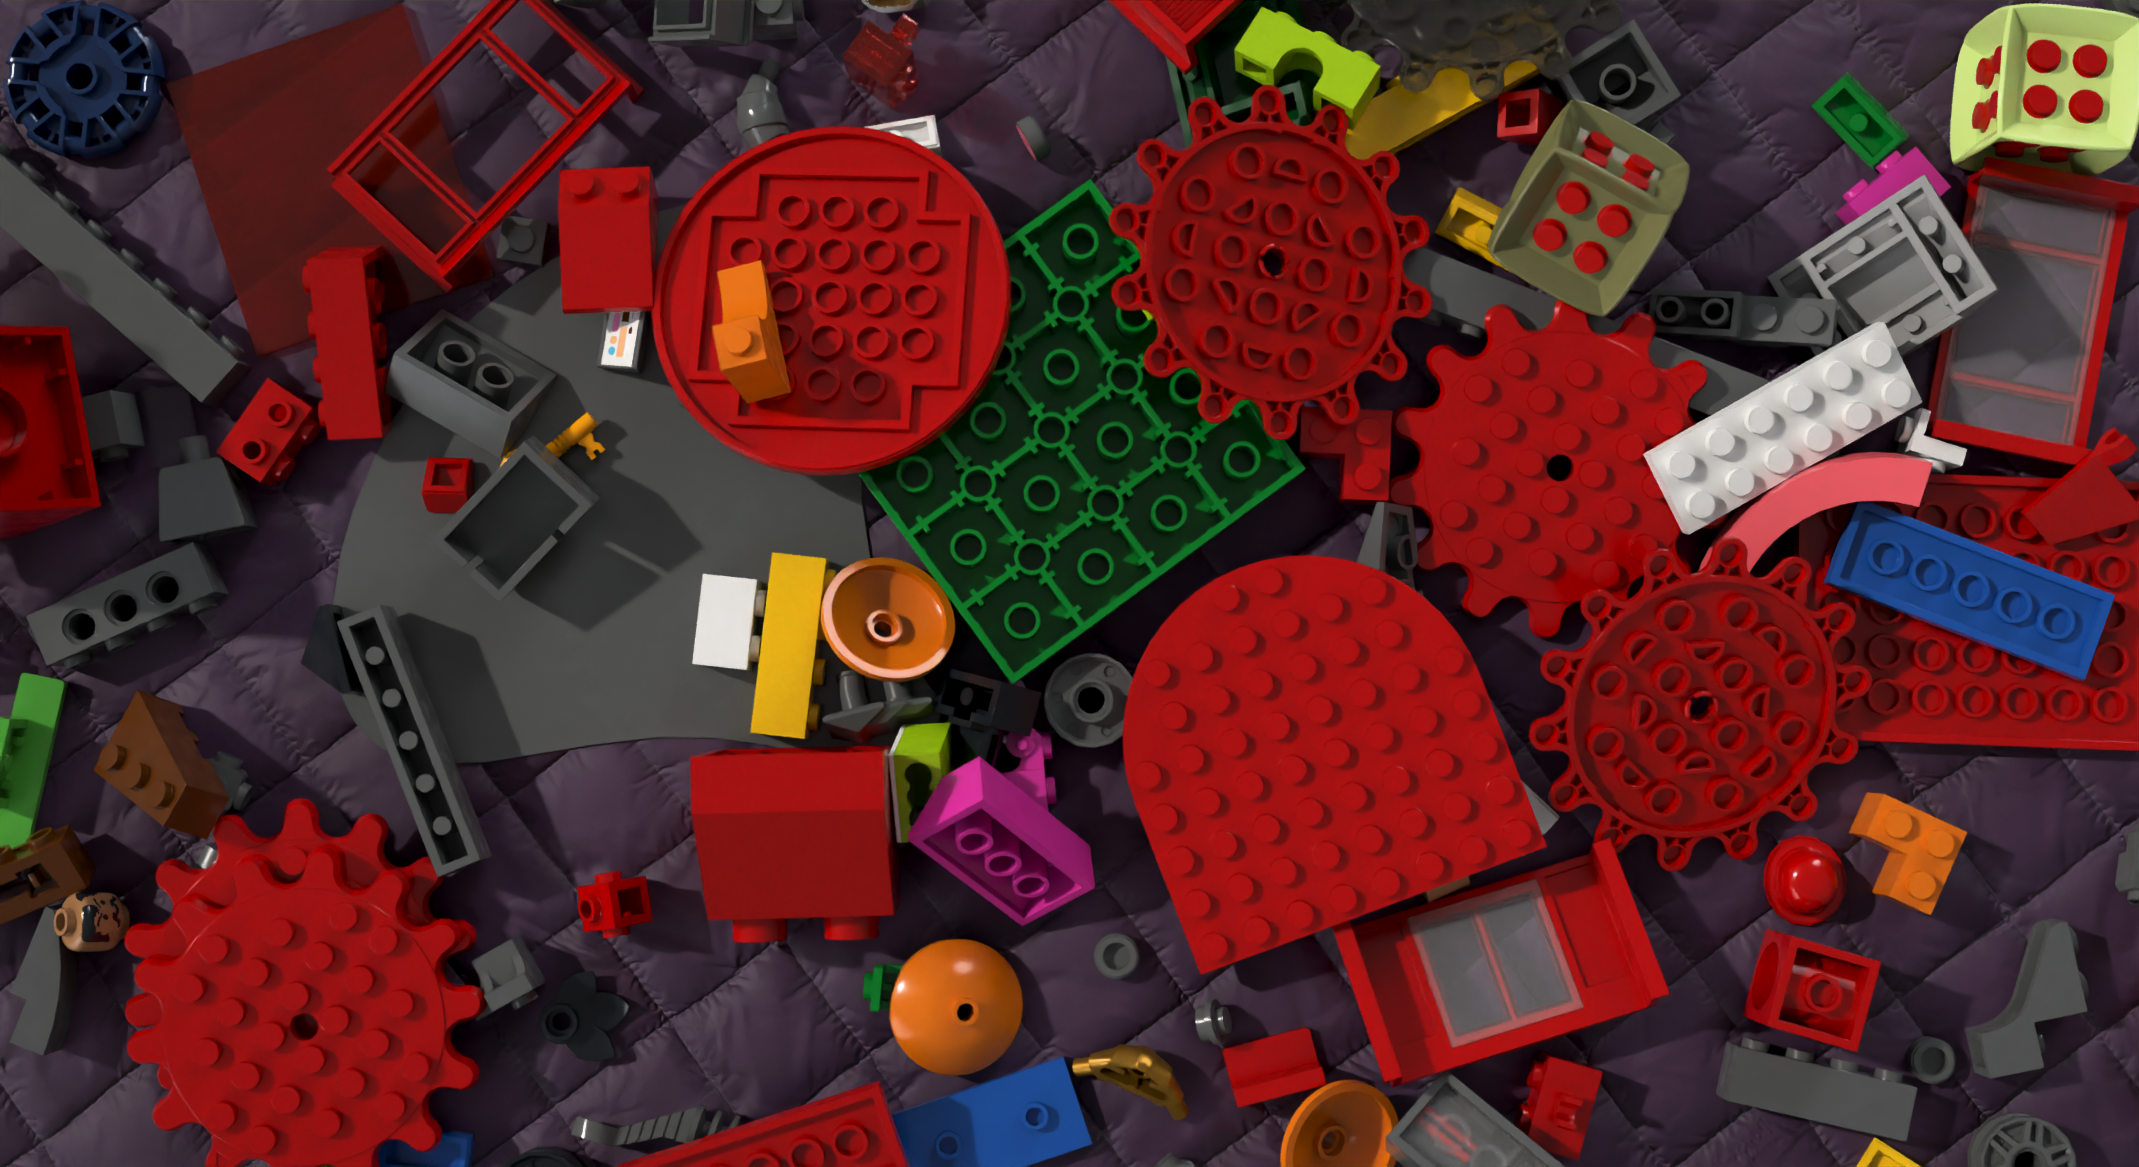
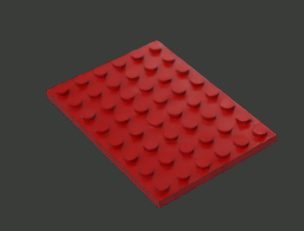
(1966, 693)

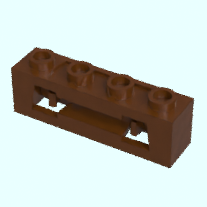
(57, 871)

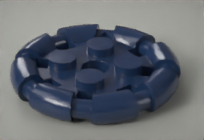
(106, 94)

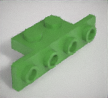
(26, 753)

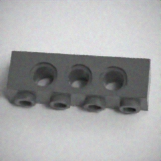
(60, 624)

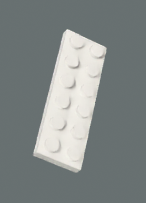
(1783, 428)

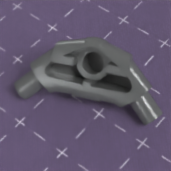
(759, 108)

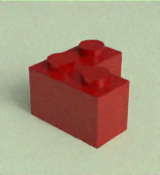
(1360, 447)

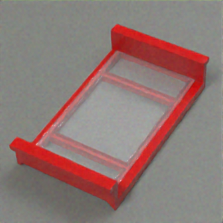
(2031, 356)

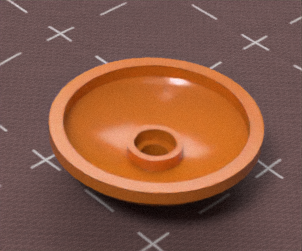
(892, 599)
(927, 1002)
(1350, 1118)

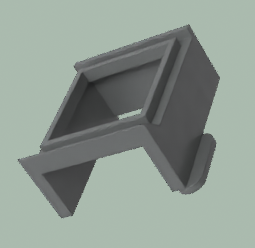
(723, 24)

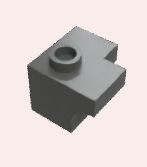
(508, 976)

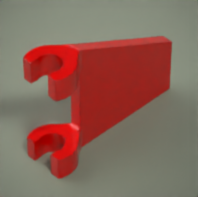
(2087, 496)

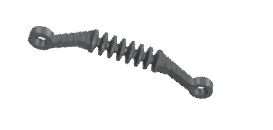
(679, 1127)

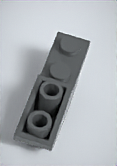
(1742, 319)

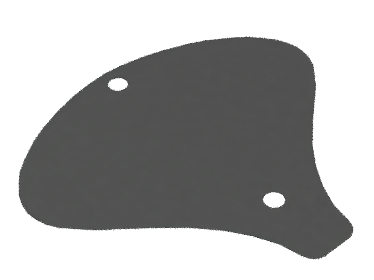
(608, 618)

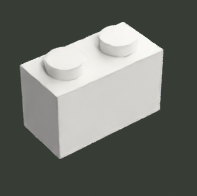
(729, 622)

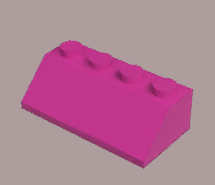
(1002, 843)

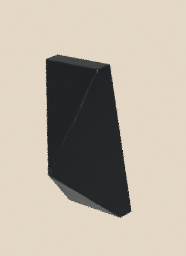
(327, 652)

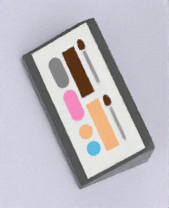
(624, 341)

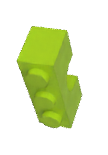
(1279, 45)

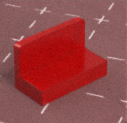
(1273, 1066)

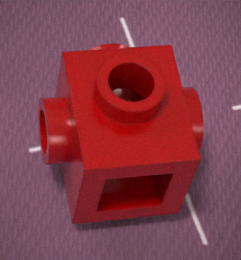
(614, 904)

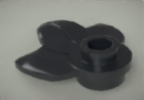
(589, 1014)

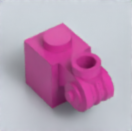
(1031, 771)

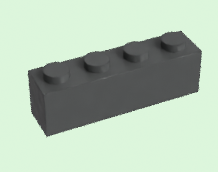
(1816, 1090)

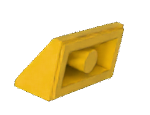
(1470, 223)

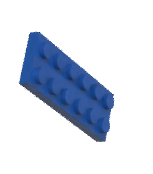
(1969, 589)

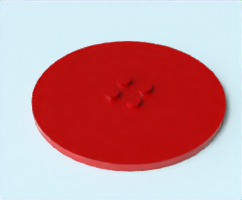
(879, 291)

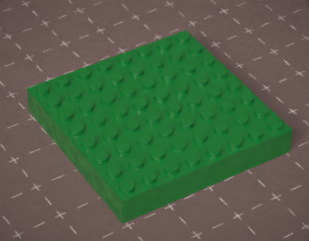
(1074, 461)

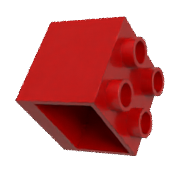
(43, 432)

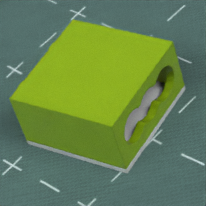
(917, 765)

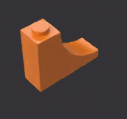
(749, 335)

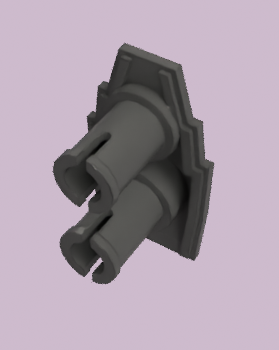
(864, 721)

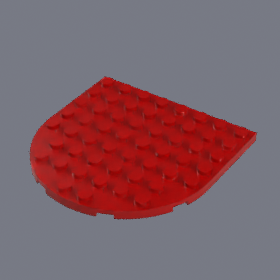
(1313, 755)

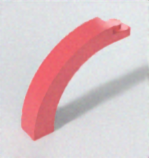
(1821, 487)

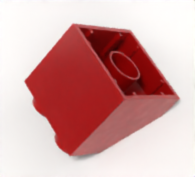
(796, 839)

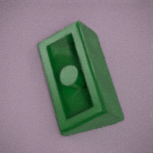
(1860, 120)

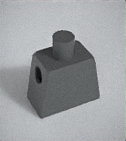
(202, 496)

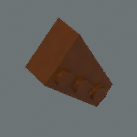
(161, 769)

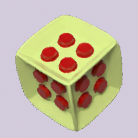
(2047, 89)

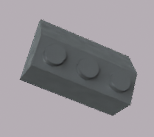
(469, 382)

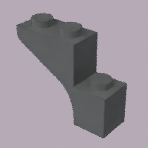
(2044, 990)

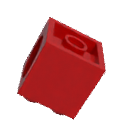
(1811, 990)

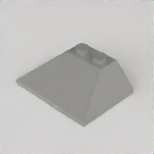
(1895, 267)

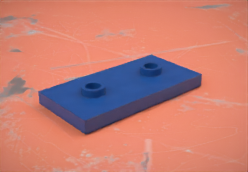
(997, 1122)

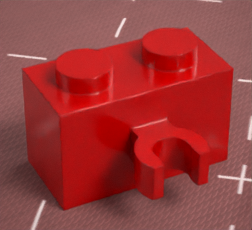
(1558, 1103)

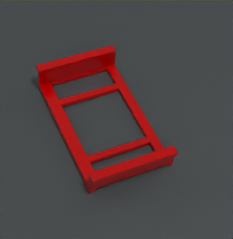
(524, 181)

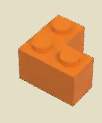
(1918, 848)

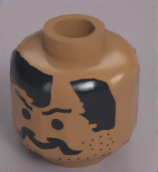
(91, 921)

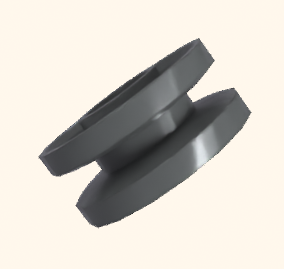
(1062, 703)
(2011, 1133)

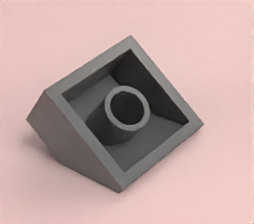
(1620, 76)

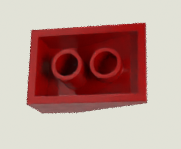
(607, 239)

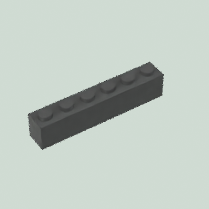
(414, 739)

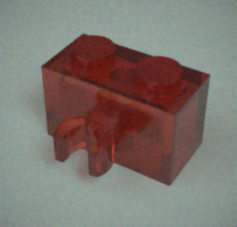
(884, 62)

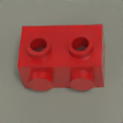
(271, 433)

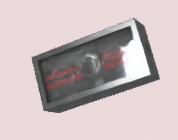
(1460, 1130)

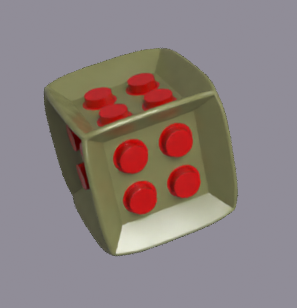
(1589, 208)

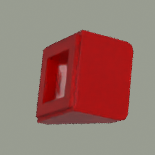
(447, 484)

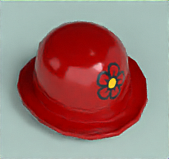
(1804, 880)

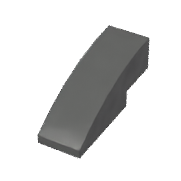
(49, 985)

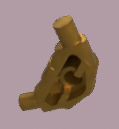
(1138, 1072)

